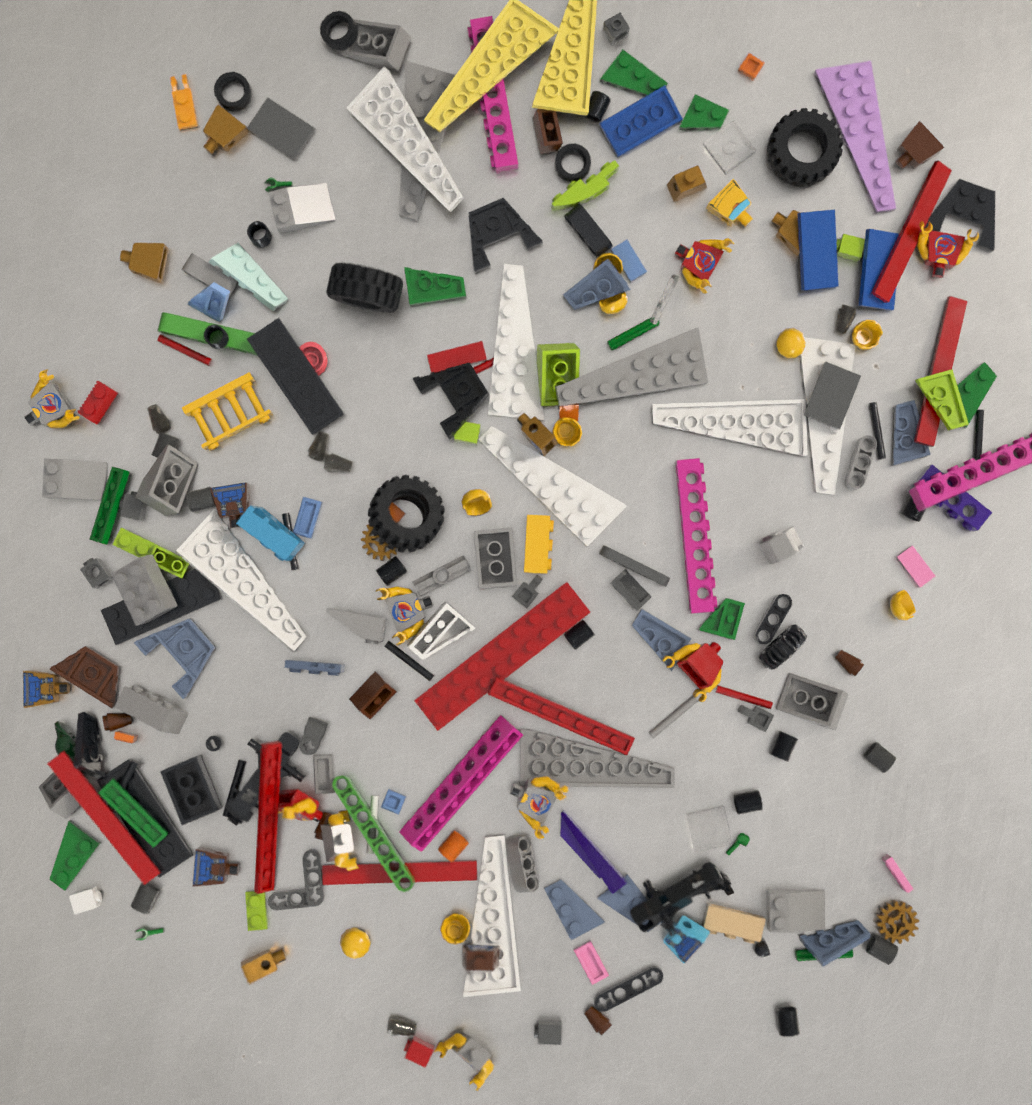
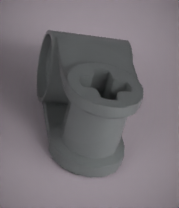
(313, 732)

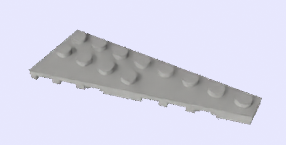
(422, 91)
(658, 368)
(586, 766)

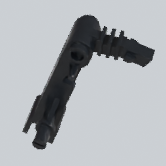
(242, 810)
(679, 896)

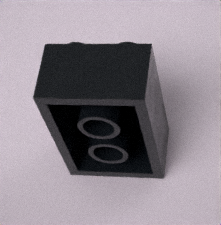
(191, 790)

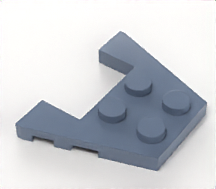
(187, 646)

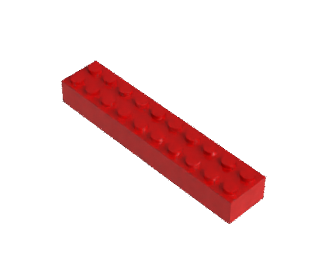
(502, 656)

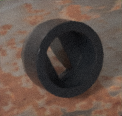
(217, 741)
(762, 949)

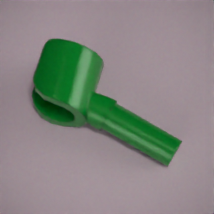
(274, 184)
(742, 839)
(148, 933)

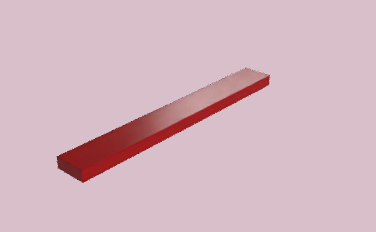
(910, 232)
(942, 361)
(561, 715)
(267, 816)
(104, 817)
(422, 872)

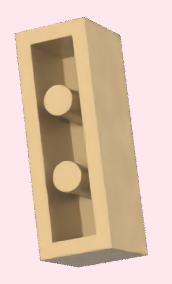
(733, 923)

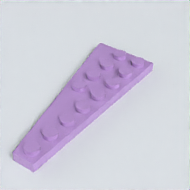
(855, 106)

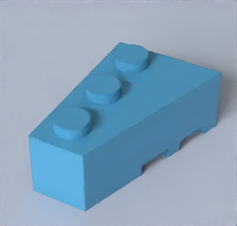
(270, 532)

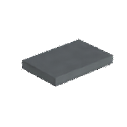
(281, 129)
(832, 395)

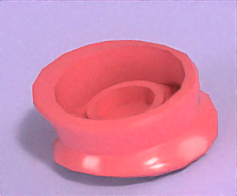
(315, 355)

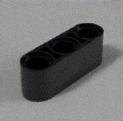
(588, 230)
(780, 614)

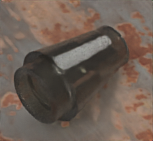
(845, 317)
(158, 419)
(319, 446)
(335, 463)
(400, 1027)

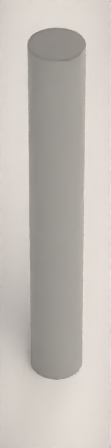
(672, 717)

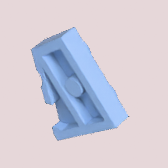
(211, 301)

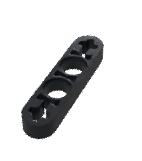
(627, 986)

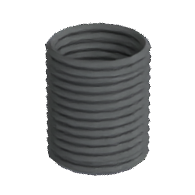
(162, 441)
(200, 499)
(880, 757)
(145, 898)
(882, 949)

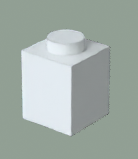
(85, 900)

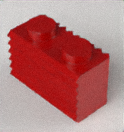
(97, 402)

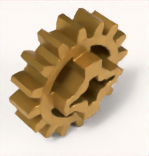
(381, 548)
(899, 914)

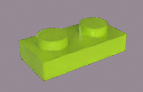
(256, 911)

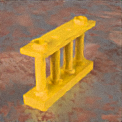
(228, 392)

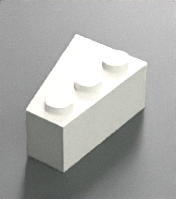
(440, 630)

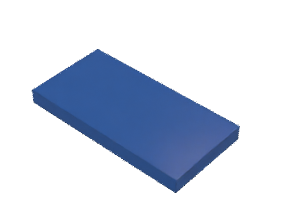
(640, 121)
(818, 249)
(876, 252)

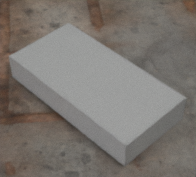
(323, 773)

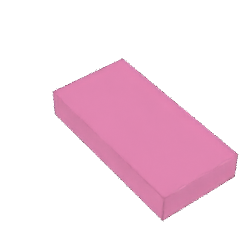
(915, 566)
(897, 873)
(591, 962)

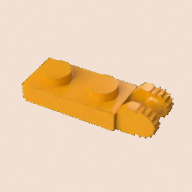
(183, 104)

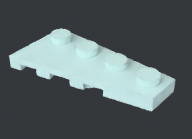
(241, 266)

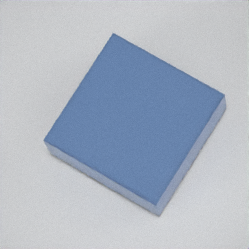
(393, 801)

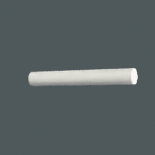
(374, 809)

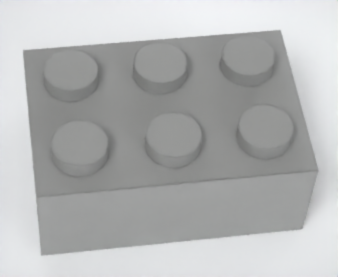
(495, 558)
(144, 589)

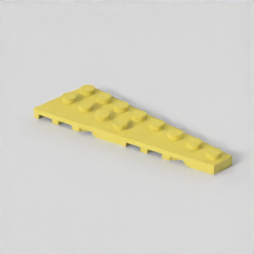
(503, 48)
(569, 67)

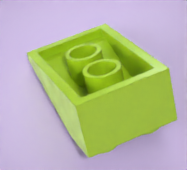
(555, 367)

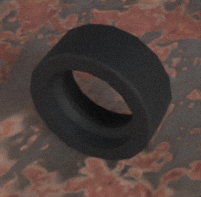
(333, 19)
(225, 78)
(572, 148)

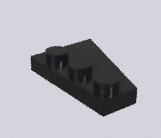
(86, 749)

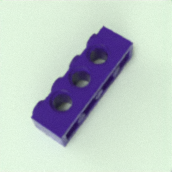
(978, 511)

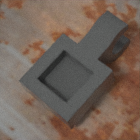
(527, 593)
(758, 718)

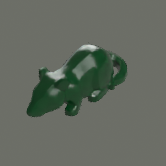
(65, 742)

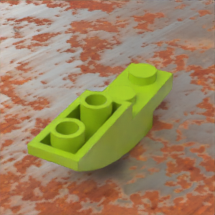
(581, 193)
(141, 547)

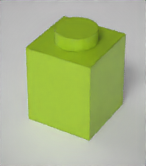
(850, 247)
(468, 433)

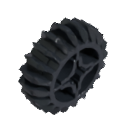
(783, 647)

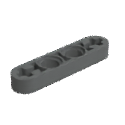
(634, 566)

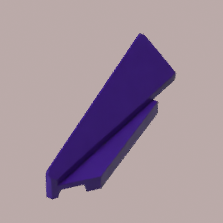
(590, 854)

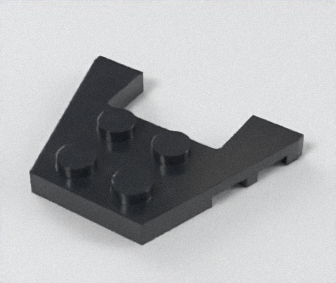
(972, 205)
(494, 224)
(462, 389)

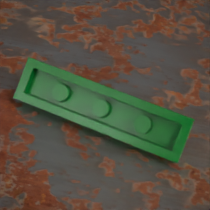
(109, 505)
(133, 812)

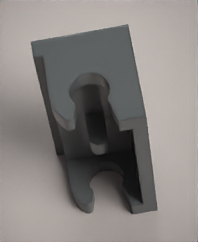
(630, 590)

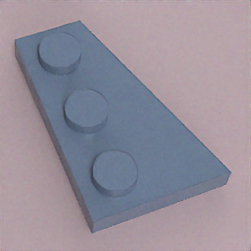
(596, 286)
(905, 427)
(660, 635)
(314, 667)
(624, 899)
(572, 910)
(832, 944)

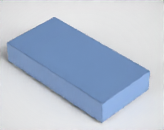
(631, 263)
(307, 517)

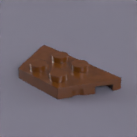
(91, 674)

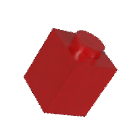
(418, 1051)

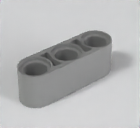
(207, 273)
(867, 456)
(522, 864)

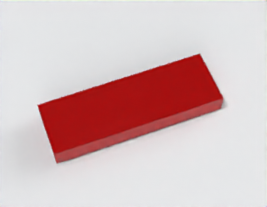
(457, 356)

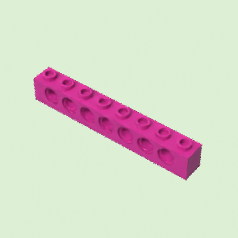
(508, 160)
(694, 467)
(925, 498)
(460, 783)

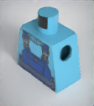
(687, 940)

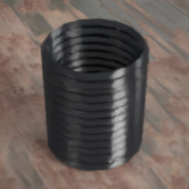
(597, 106)
(253, 227)
(209, 330)
(911, 511)
(391, 571)
(579, 634)
(783, 746)
(748, 802)
(788, 1021)

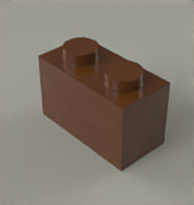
(547, 131)
(372, 695)

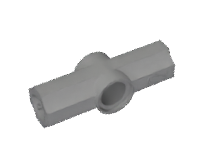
(430, 582)

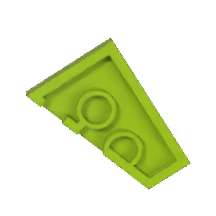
(945, 398)

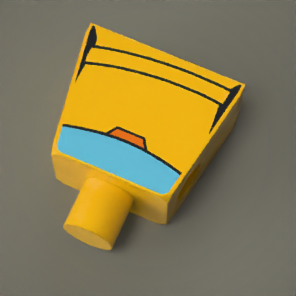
(731, 205)

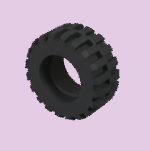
(810, 123)
(364, 287)
(416, 492)

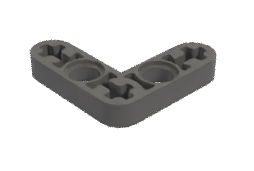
(305, 893)

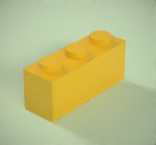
(538, 544)

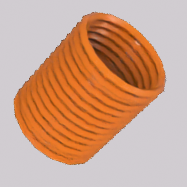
(453, 846)

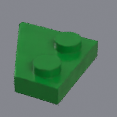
(704, 114)
(724, 619)

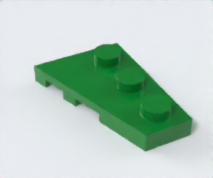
(632, 75)
(432, 287)
(974, 389)
(73, 854)

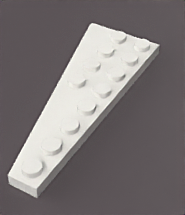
(391, 120)
(515, 364)
(764, 424)
(824, 439)
(571, 499)
(225, 564)
(494, 923)

